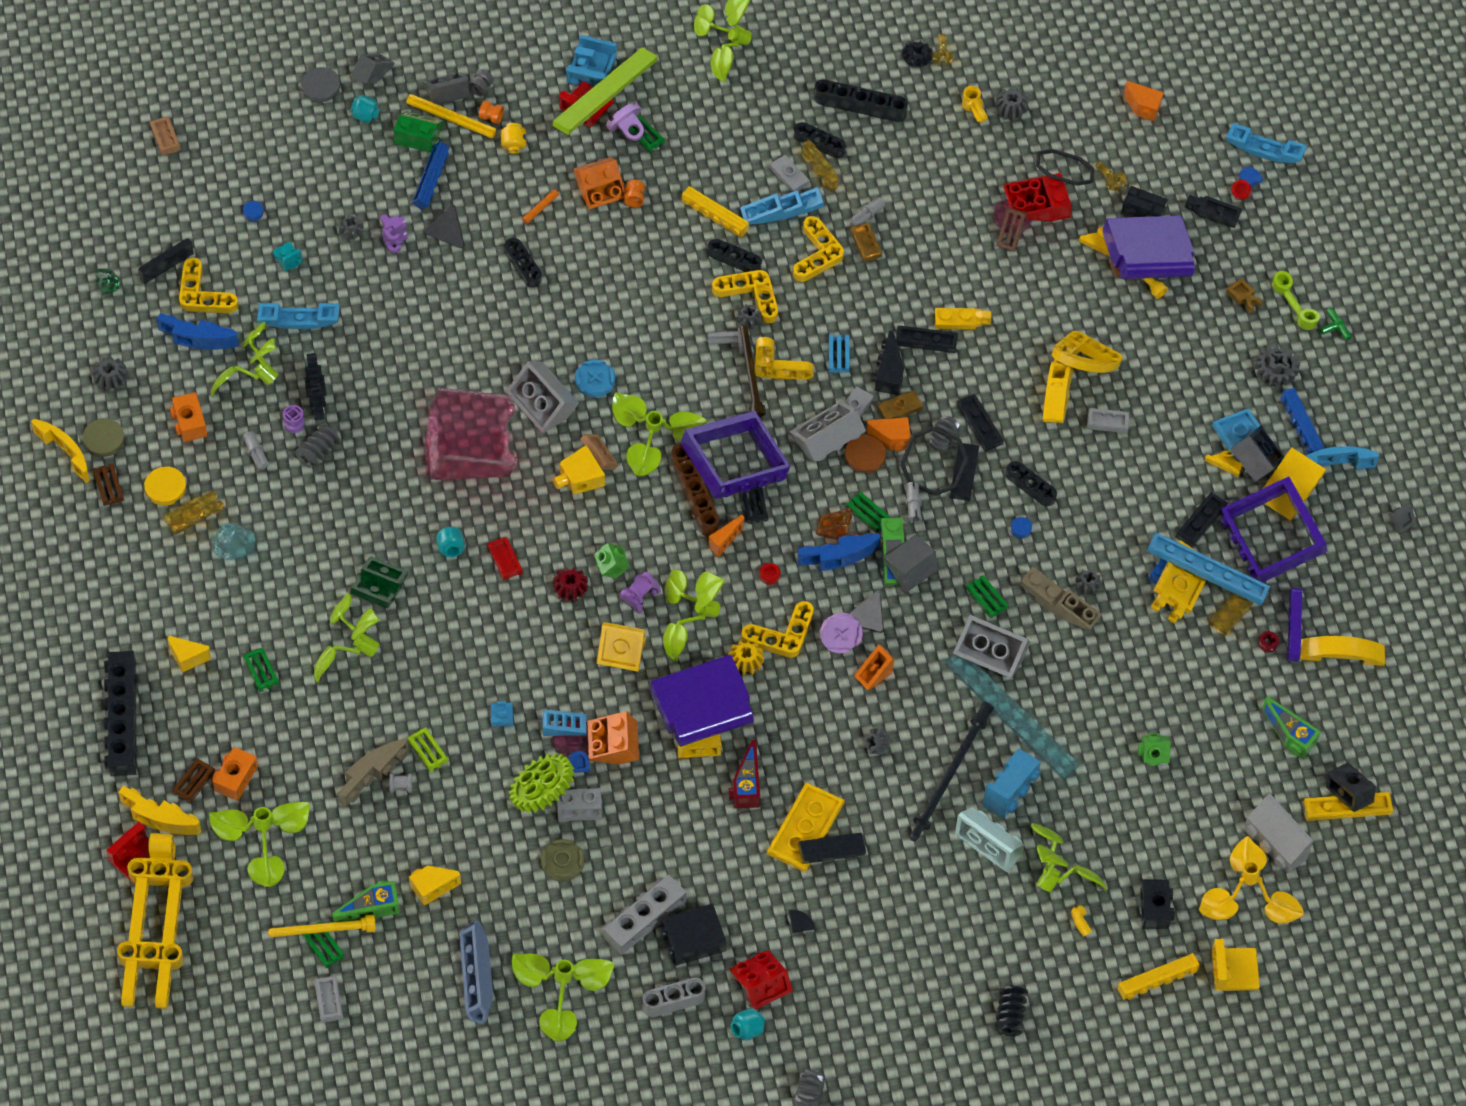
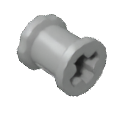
(400, 783)

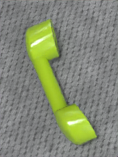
(1282, 284)

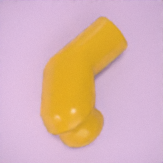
(1081, 924)

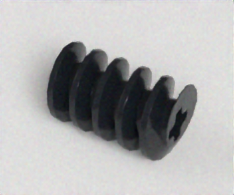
(1010, 1010)

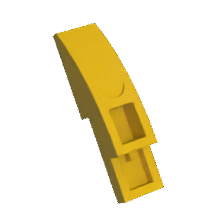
(1057, 392)
(164, 818)

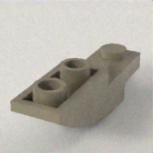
(1060, 602)
(374, 764)

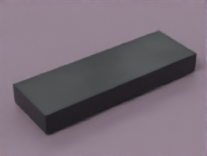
(166, 261)
(926, 339)
(980, 422)
(964, 488)
(1201, 520)
(831, 848)

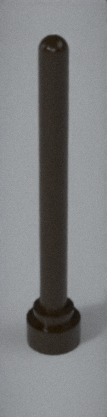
(756, 404)

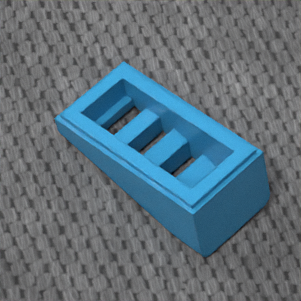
(555, 730)

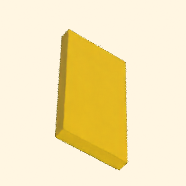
(807, 820)

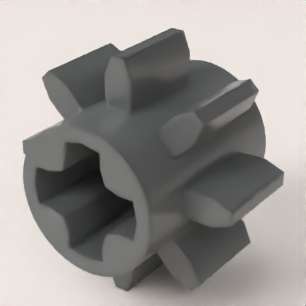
(351, 227)
(749, 316)
(1088, 582)
(877, 741)

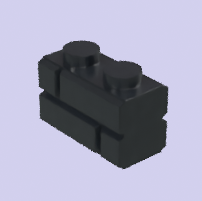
(1143, 204)

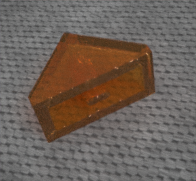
(835, 524)

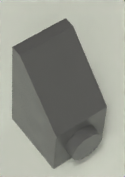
(371, 68)

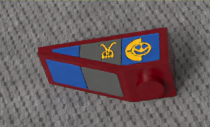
(746, 787)

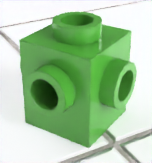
(611, 560)
(1154, 749)

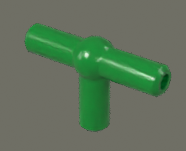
(1337, 323)

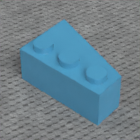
(1011, 783)

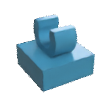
(585, 57)
(502, 714)

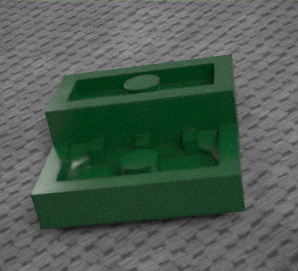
(379, 582)

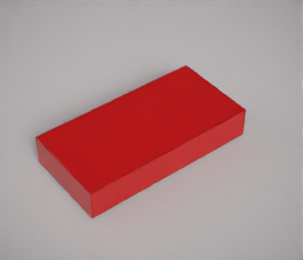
(504, 558)

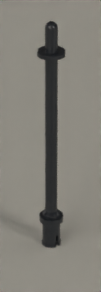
(978, 723)

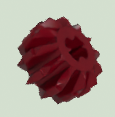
(570, 584)

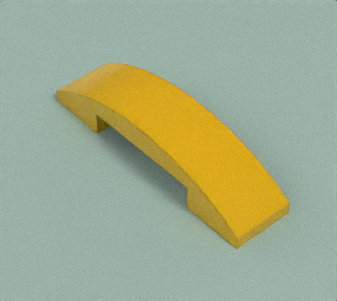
(49, 432)
(1343, 648)

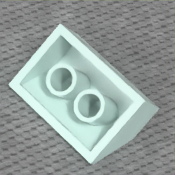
(989, 838)

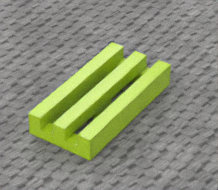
(436, 763)

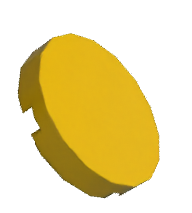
(165, 485)

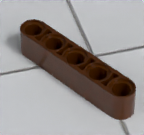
(694, 498)

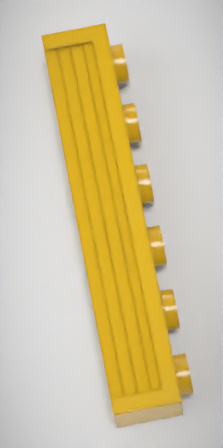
(715, 211)
(1161, 975)

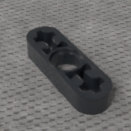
(822, 147)
(738, 264)
(523, 271)
(1034, 492)

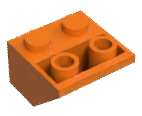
(600, 182)
(613, 739)

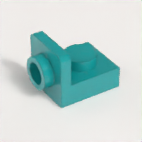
(288, 256)

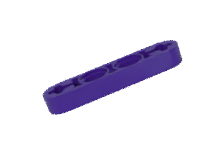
(1294, 624)

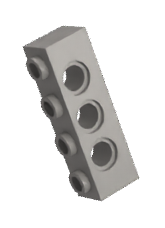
(624, 939)

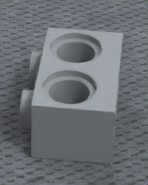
(580, 805)

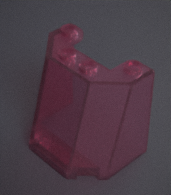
(469, 435)

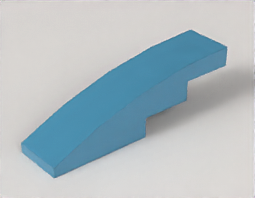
(778, 208)

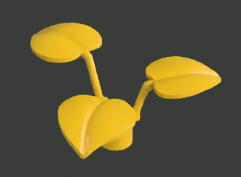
(1249, 860)

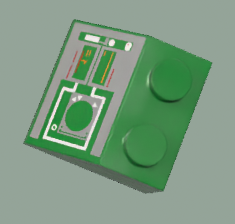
(417, 131)

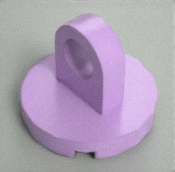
(625, 119)
(841, 632)

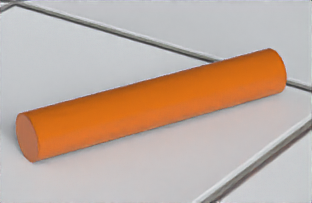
(540, 206)

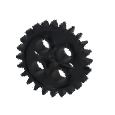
(315, 386)

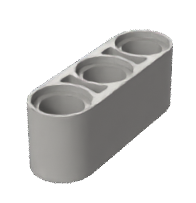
(667, 1005)

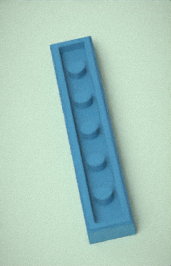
(1208, 568)

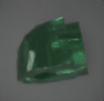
(107, 280)

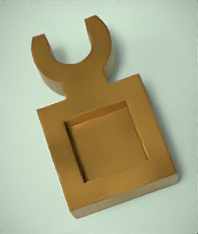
(1244, 293)

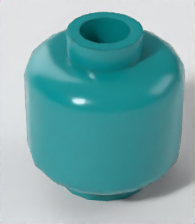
(364, 109)
(450, 542)
(748, 1024)

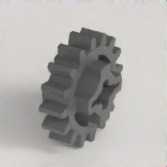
(1277, 365)

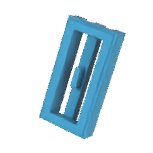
(839, 340)

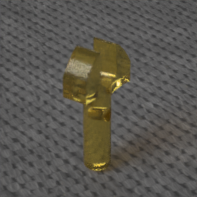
(942, 51)
(1112, 178)

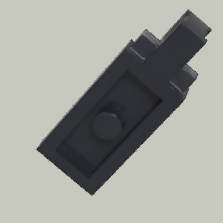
(1214, 210)

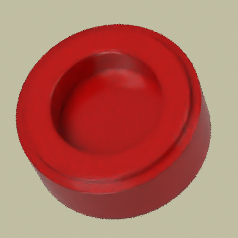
(1241, 190)
(769, 573)

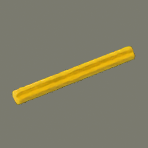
(451, 116)

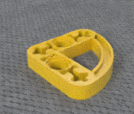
(1103, 357)

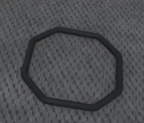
(1061, 178)
(947, 435)

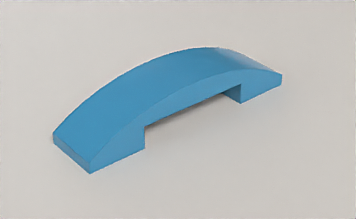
(1263, 147)
(298, 318)
(1360, 457)

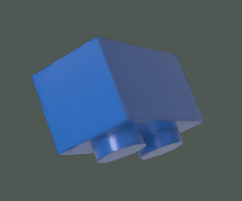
(1157, 571)

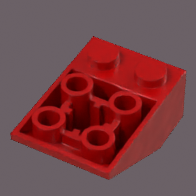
(1040, 197)

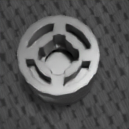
(481, 81)

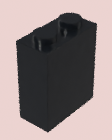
(693, 934)

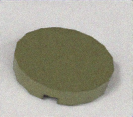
(103, 437)
(562, 860)

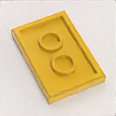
(1304, 475)

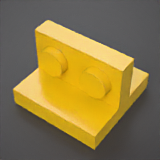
(621, 646)

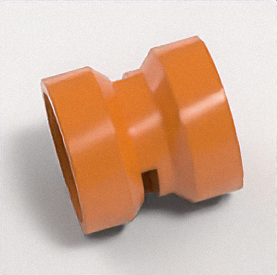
(491, 112)
(634, 193)

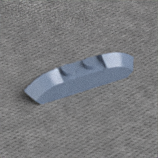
(476, 972)

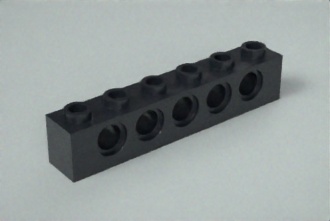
(126, 762)

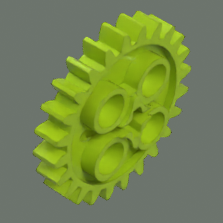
(541, 783)

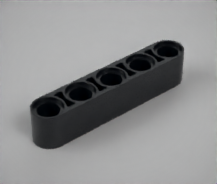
(860, 100)

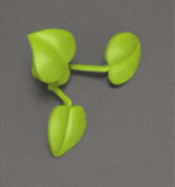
(723, 58)
(263, 369)
(642, 457)
(706, 588)
(361, 641)
(230, 824)
(1050, 874)
(532, 968)

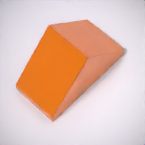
(875, 668)

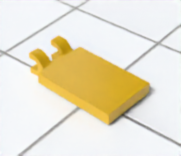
(1178, 589)

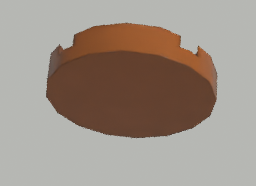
(865, 454)

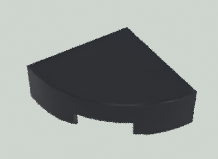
(800, 921)

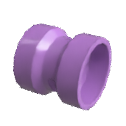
(293, 419)

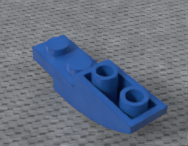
(201, 336)
(848, 551)

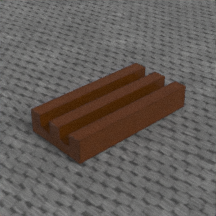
(1007, 245)
(104, 470)
(183, 795)

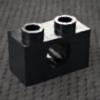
(1351, 787)
(1156, 916)

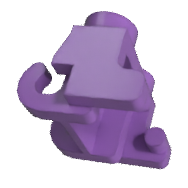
(394, 232)
(641, 585)

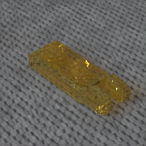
(820, 165)
(193, 512)
(1230, 614)

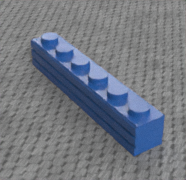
(430, 175)
(1301, 421)

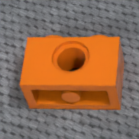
(193, 427)
(234, 785)

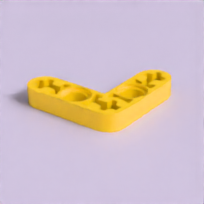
(824, 251)
(756, 287)
(194, 292)
(779, 368)
(788, 638)

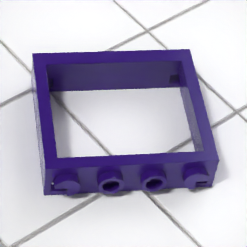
(727, 427)
(1259, 498)

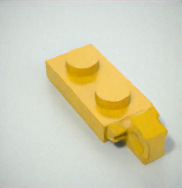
(961, 318)

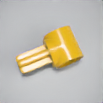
(973, 103)

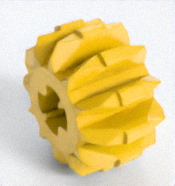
(747, 656)

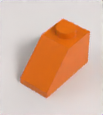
(1143, 100)
(892, 432)

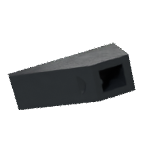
(891, 369)

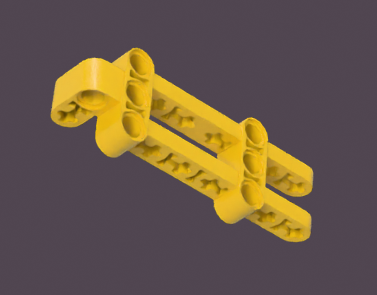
(162, 857)

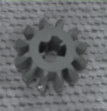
(1011, 103)
(109, 373)
(948, 425)
(810, 1088)

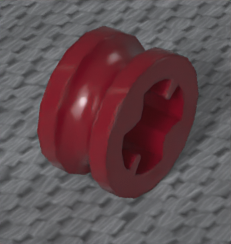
(1263, 643)

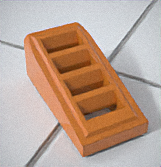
(724, 536)

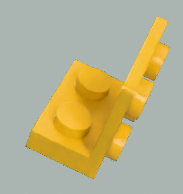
(1234, 968)

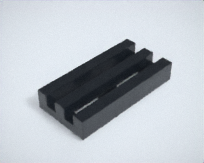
(756, 517)

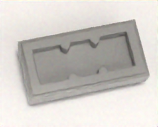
(789, 173)
(859, 400)
(1108, 420)
(328, 999)

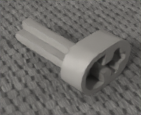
(726, 337)

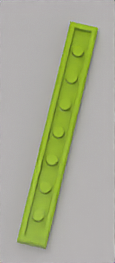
(604, 91)

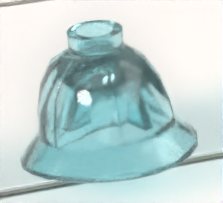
(233, 541)

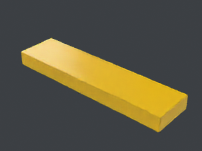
(1332, 808)

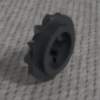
(917, 60)

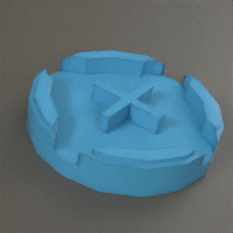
(595, 378)

